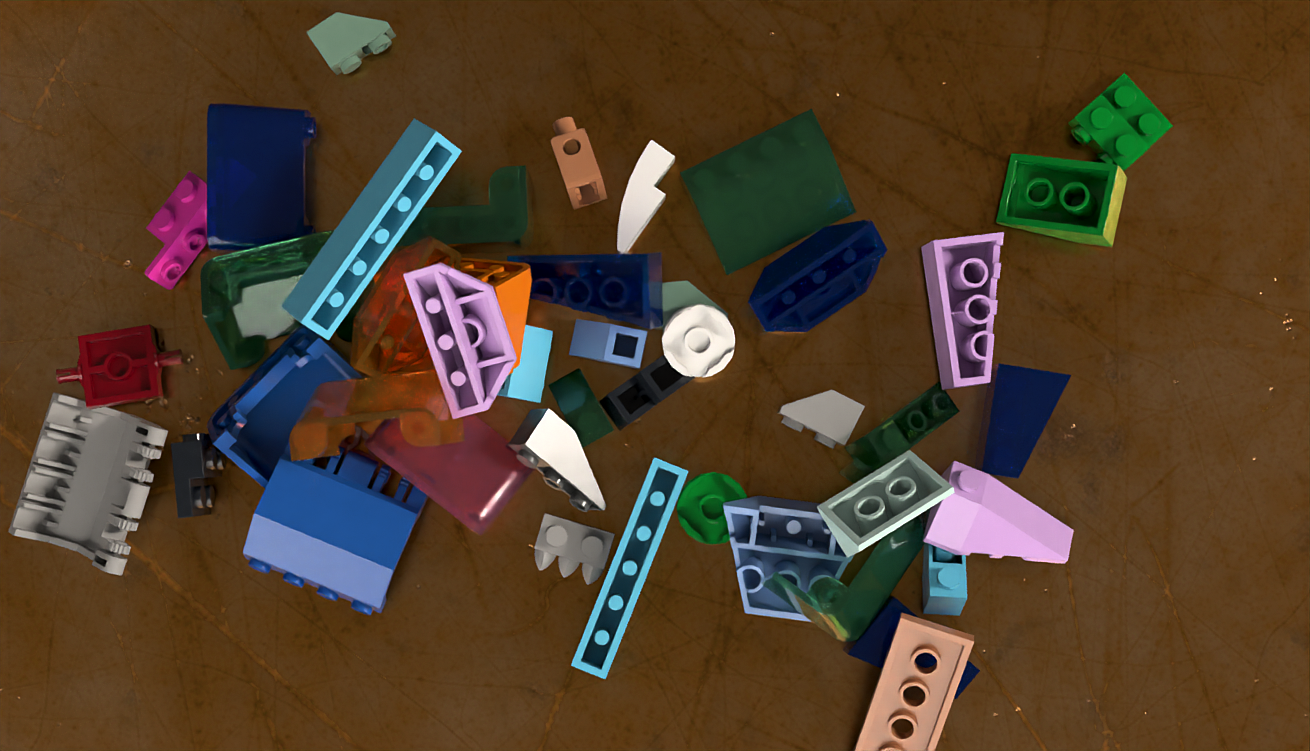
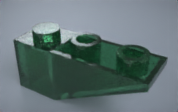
(903, 428)

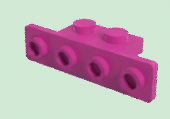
(182, 228)

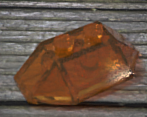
(387, 325)

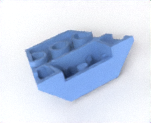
(784, 539)

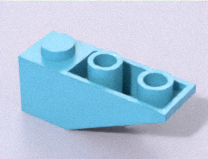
(943, 581)

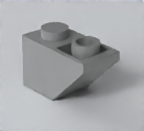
(826, 414)

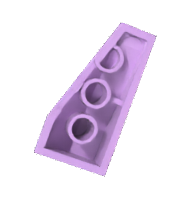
(994, 521)

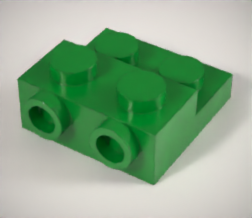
(1119, 124)

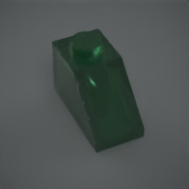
(581, 407)

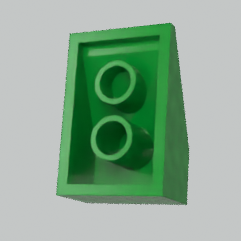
(1063, 198)

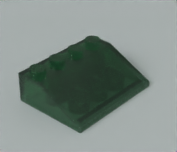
(768, 192)

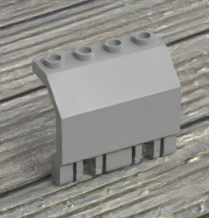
(88, 480)

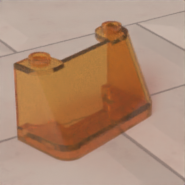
(339, 404)

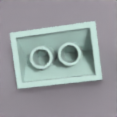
(883, 502)

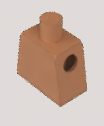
(577, 164)

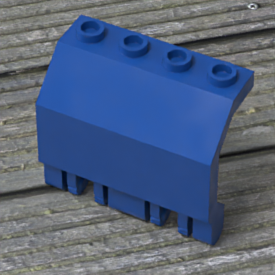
(333, 527)

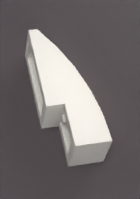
(641, 195)

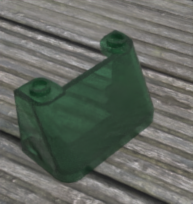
(246, 292)

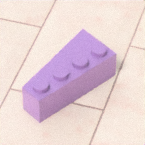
(963, 304)

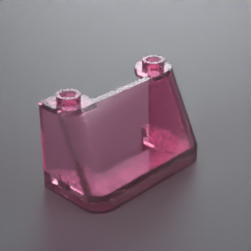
(465, 478)

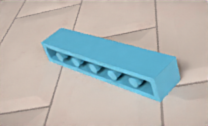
(371, 229)
(629, 568)

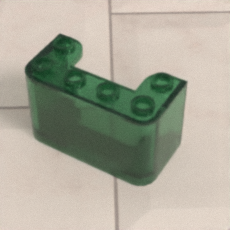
(491, 228)

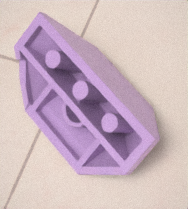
(463, 335)

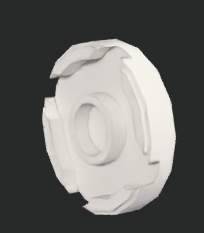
(698, 340)

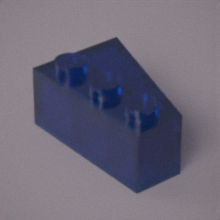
(1015, 416)

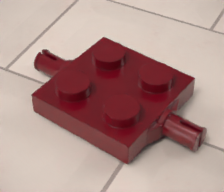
(120, 366)

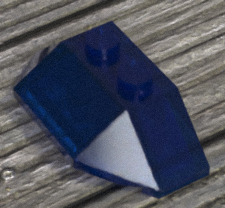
(817, 277)

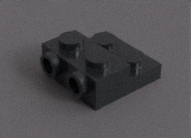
(193, 464)

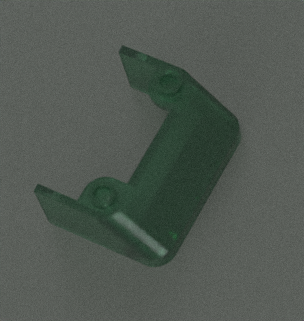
(850, 610)

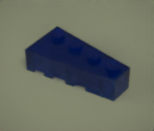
(604, 284)

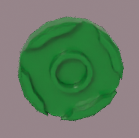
(701, 506)

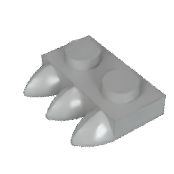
(573, 545)

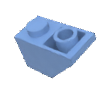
(608, 343)

